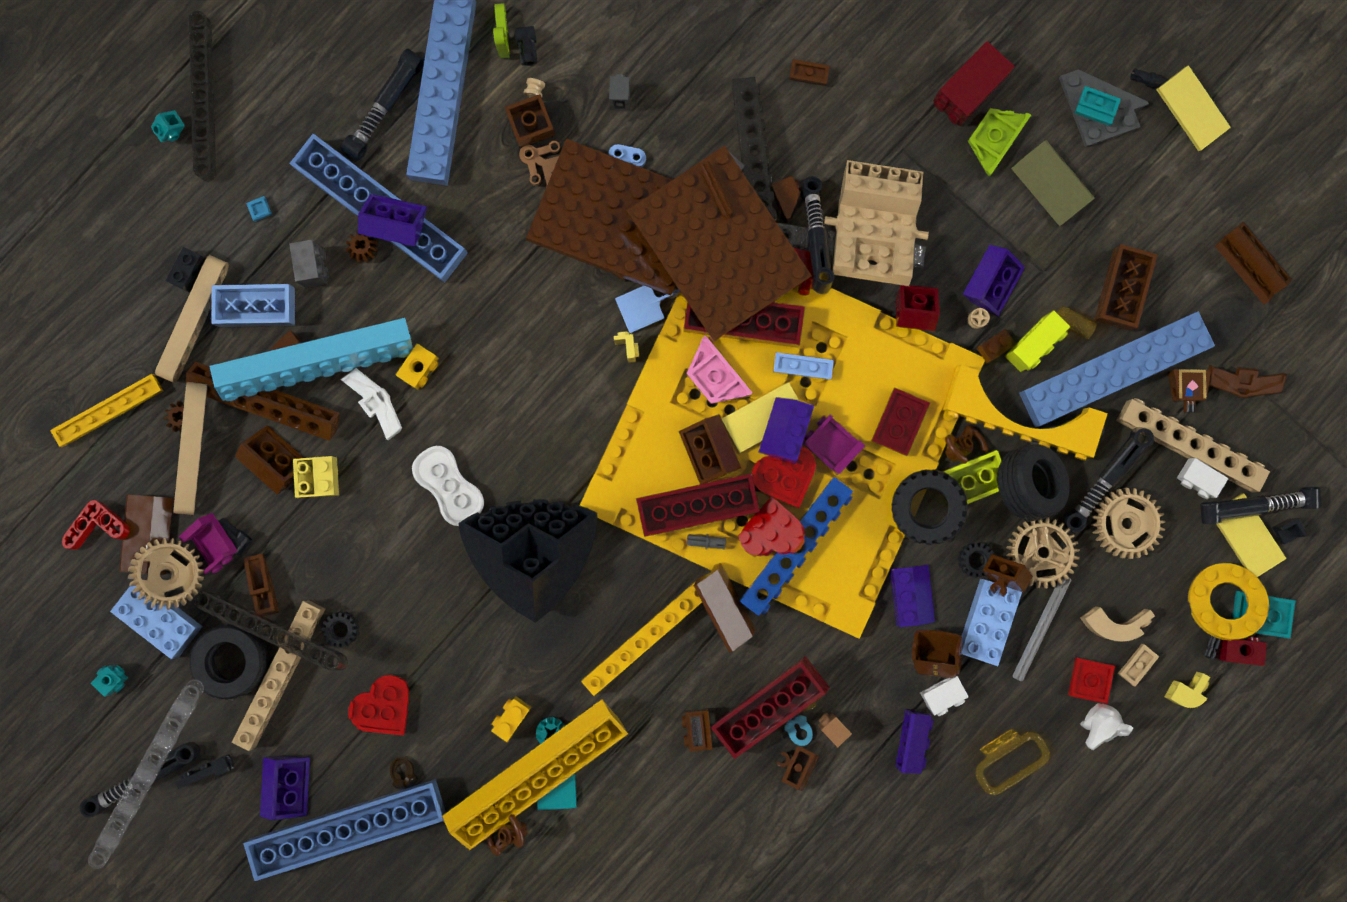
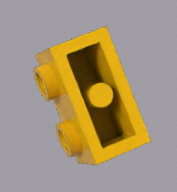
(510, 720)

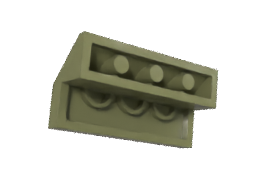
(1052, 183)

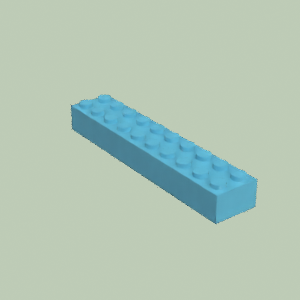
(311, 360)

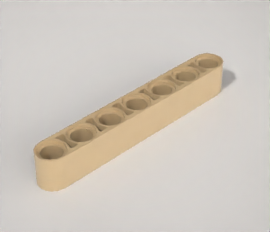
(191, 319)
(190, 448)

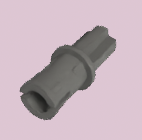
(706, 541)

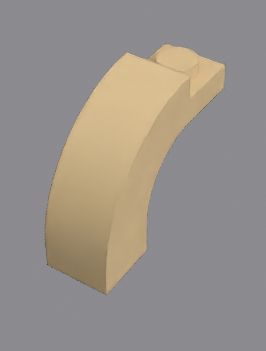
(1101, 625)

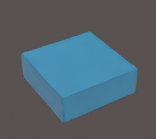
(259, 209)

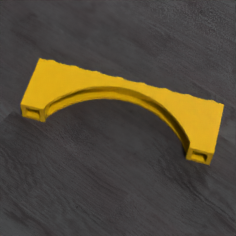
(969, 401)

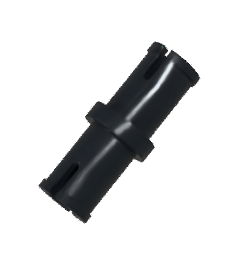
(1149, 79)

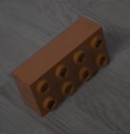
(1125, 287)

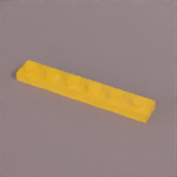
(106, 410)

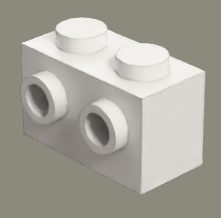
(1202, 478)
(944, 695)

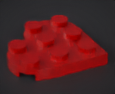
(784, 479)
(772, 531)
(383, 707)

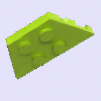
(996, 136)

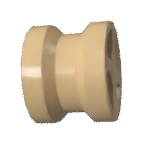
(534, 87)
(981, 316)

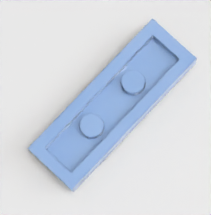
(803, 366)

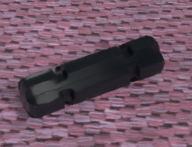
(1214, 645)

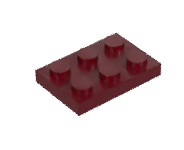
(900, 422)

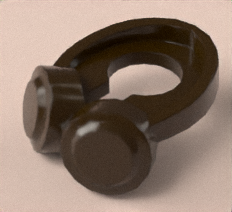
(410, 778)

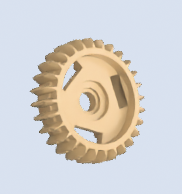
(1142, 522)
(1040, 537)
(160, 560)

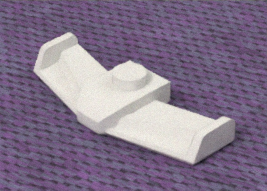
(374, 402)

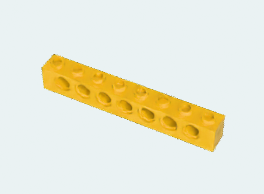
(642, 640)

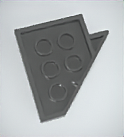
(1092, 131)

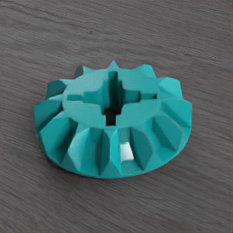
(550, 723)

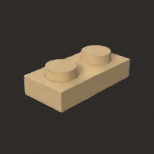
(1138, 665)

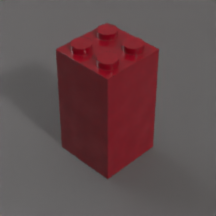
(973, 84)

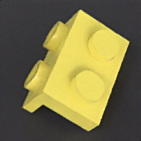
(631, 347)

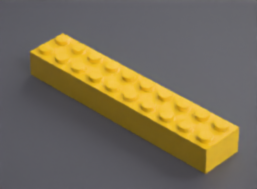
(534, 775)

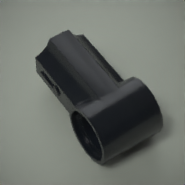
(526, 41)
(238, 537)

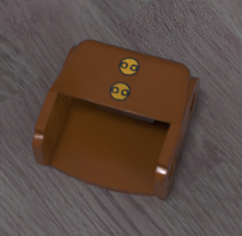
(937, 653)

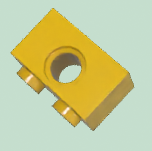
(407, 370)

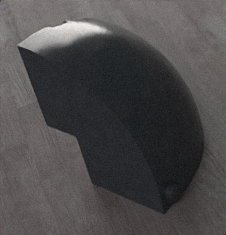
(530, 551)

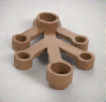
(547, 164)

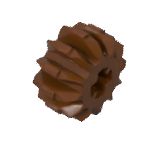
(357, 252)
(173, 416)

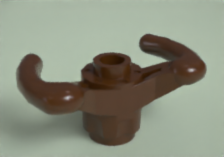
(960, 447)
(508, 834)

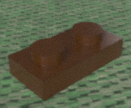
(809, 72)
(996, 346)

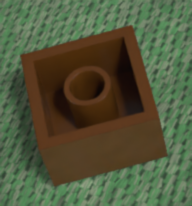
(529, 121)

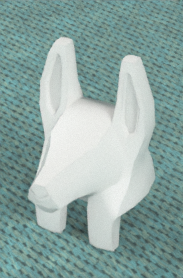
(1104, 725)

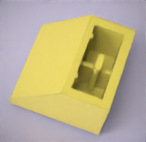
(316, 477)

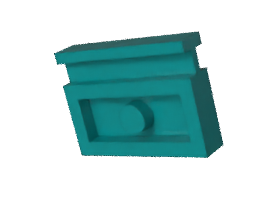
(1097, 106)

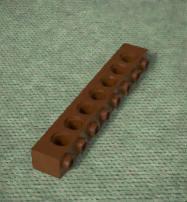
(274, 406)

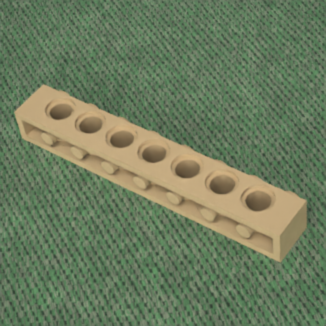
(1255, 475)
(276, 680)

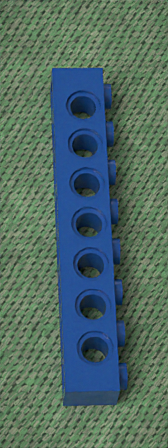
(750, 597)

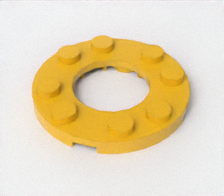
(1209, 620)

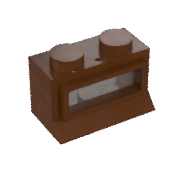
(698, 730)

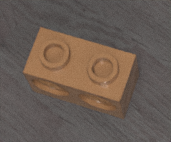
(834, 729)

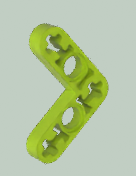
(501, 31)

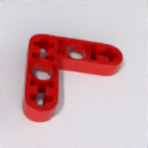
(97, 518)

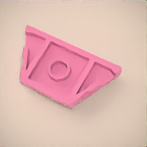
(715, 375)

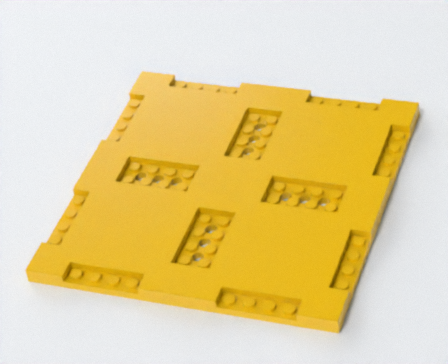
(870, 359)

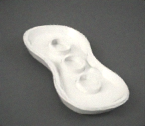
(439, 474)

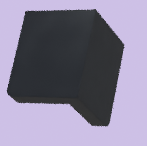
(1289, 530)

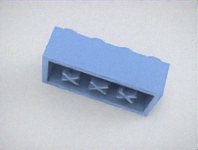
(253, 305)
(989, 623)
(165, 629)

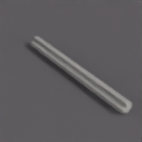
(1041, 629)

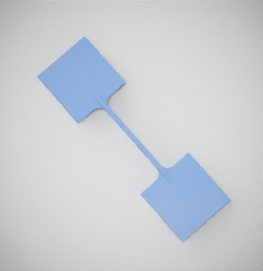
(641, 307)

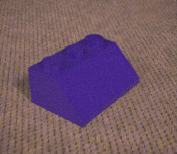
(391, 219)
(994, 279)
(786, 429)
(912, 595)
(913, 742)
(284, 787)

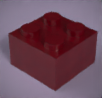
(917, 307)

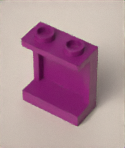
(832, 444)
(211, 542)

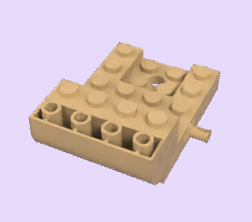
(877, 223)

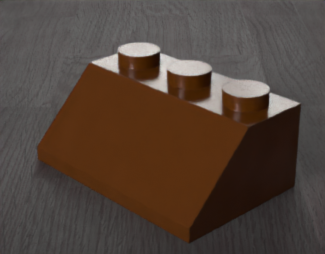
(709, 449)
(269, 458)

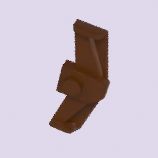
(1245, 382)

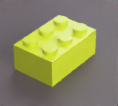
(1038, 342)
(977, 476)

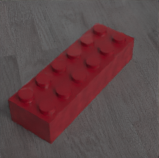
(773, 325)
(697, 505)
(770, 707)

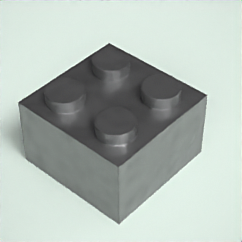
(309, 263)

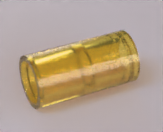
(1078, 323)

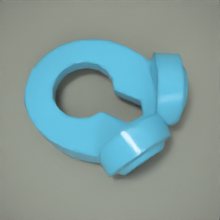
(801, 721)

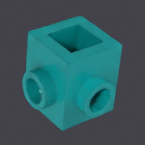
(167, 126)
(109, 680)

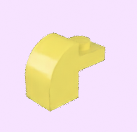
(1190, 695)

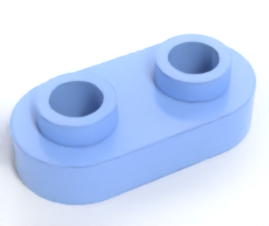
(628, 154)

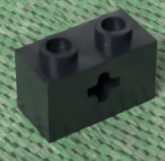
(186, 269)

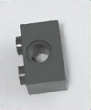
(619, 93)

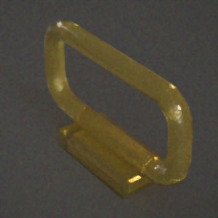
(1002, 746)

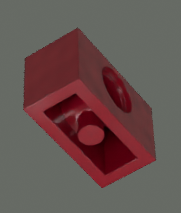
(1254, 651)

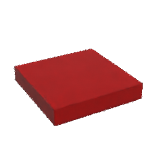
(1091, 680)

